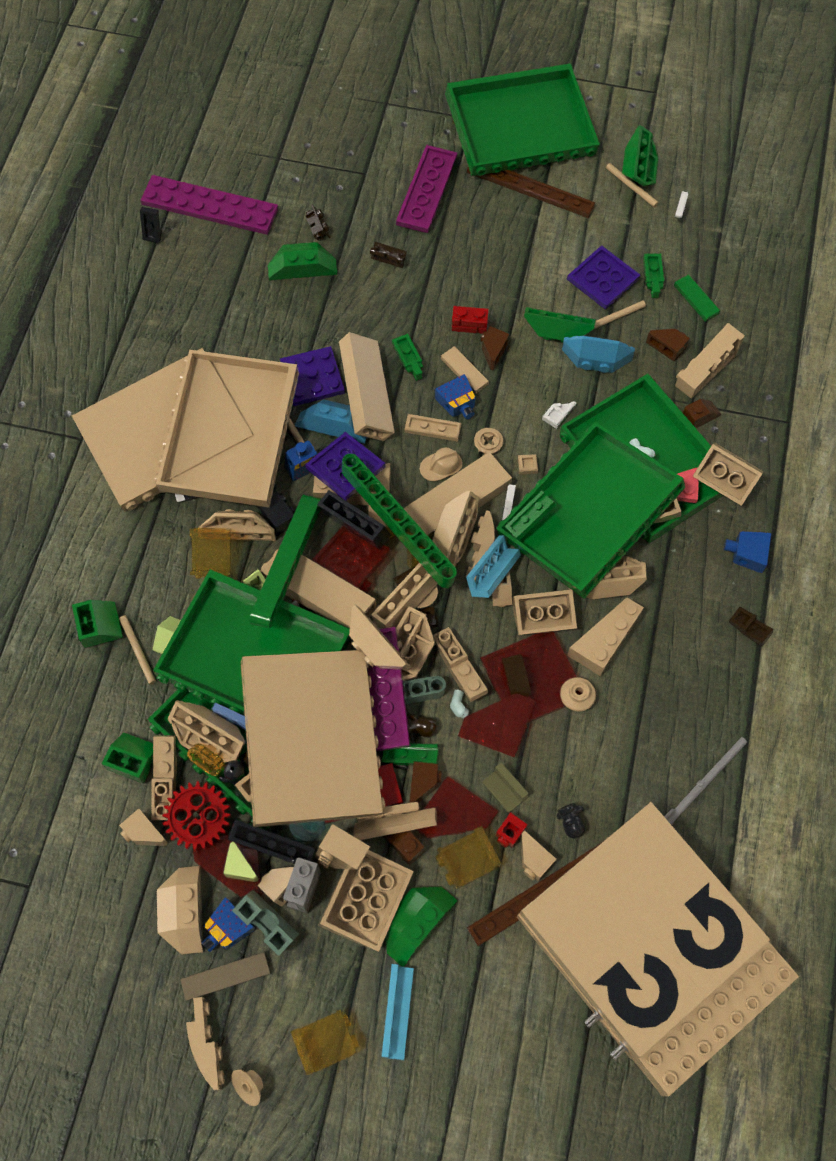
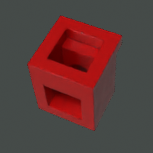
(514, 824)

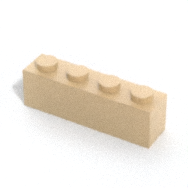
(407, 593)

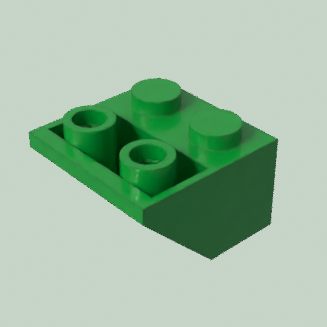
(96, 622)
(130, 757)

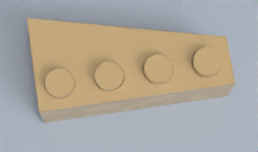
(710, 361)
(603, 640)
(341, 850)

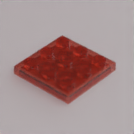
(351, 557)

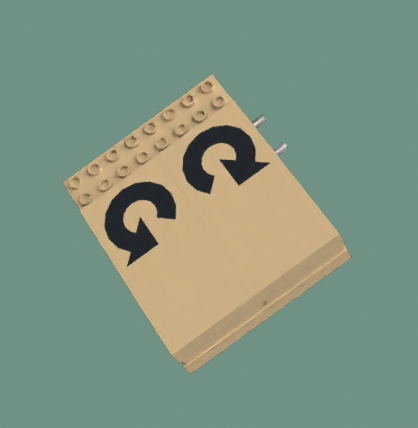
(657, 949)

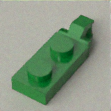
(653, 273)
(408, 355)

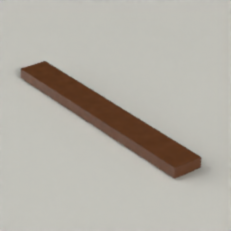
(541, 191)
(507, 913)

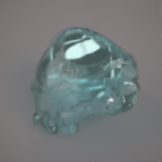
(307, 831)

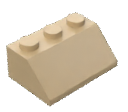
(727, 473)
(544, 612)

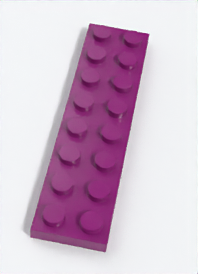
(209, 204)

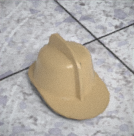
(441, 464)

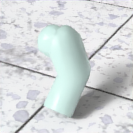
(650, 452)
(457, 706)

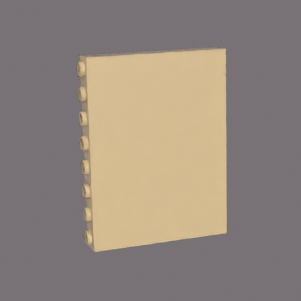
(131, 426)
(249, 469)
(310, 738)

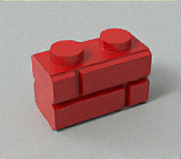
(469, 319)

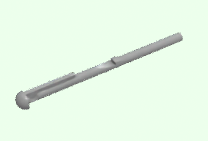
(673, 814)

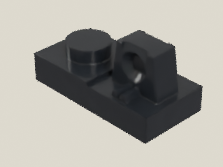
(150, 224)

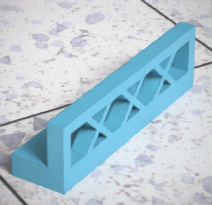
(494, 571)
(397, 1012)

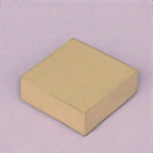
(527, 464)

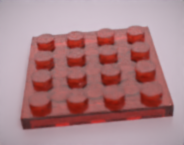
(545, 668)

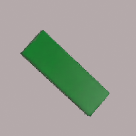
(696, 298)

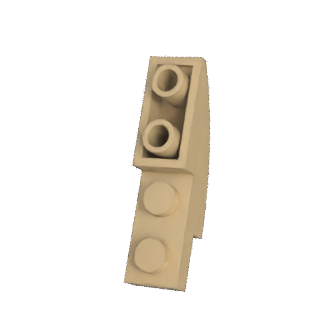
(482, 539)
(459, 665)
(163, 774)
(205, 1054)

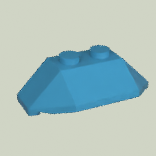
(597, 353)
(329, 418)

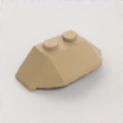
(243, 525)
(456, 526)
(621, 579)
(414, 641)
(373, 642)
(200, 725)
(181, 910)

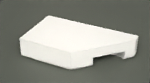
(681, 205)
(557, 413)
(509, 500)

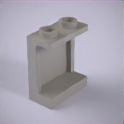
(302, 885)

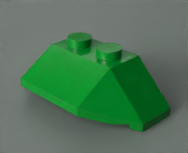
(641, 158)
(301, 261)
(557, 325)
(415, 921)

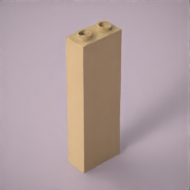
(366, 387)
(482, 477)
(324, 592)

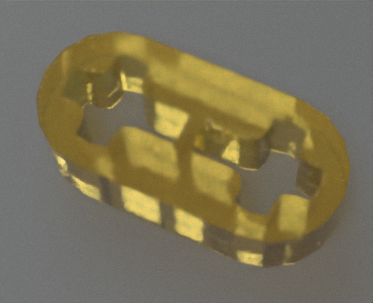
(206, 759)

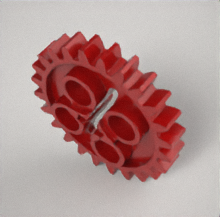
(209, 829)

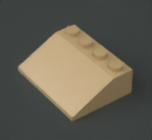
(366, 900)

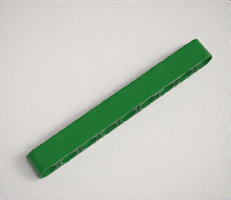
(402, 527)
(285, 562)

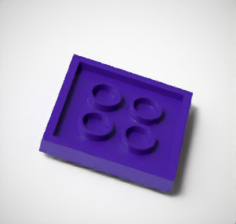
(603, 277)
(317, 376)
(328, 464)

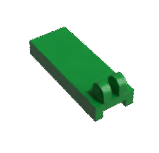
(530, 515)
(408, 755)

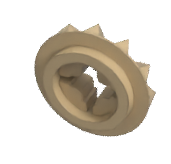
(487, 434)

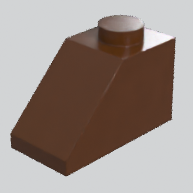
(668, 342)
(493, 345)
(701, 412)
(424, 780)
(406, 845)

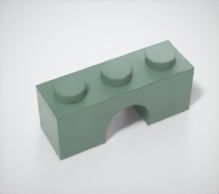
(256, 911)

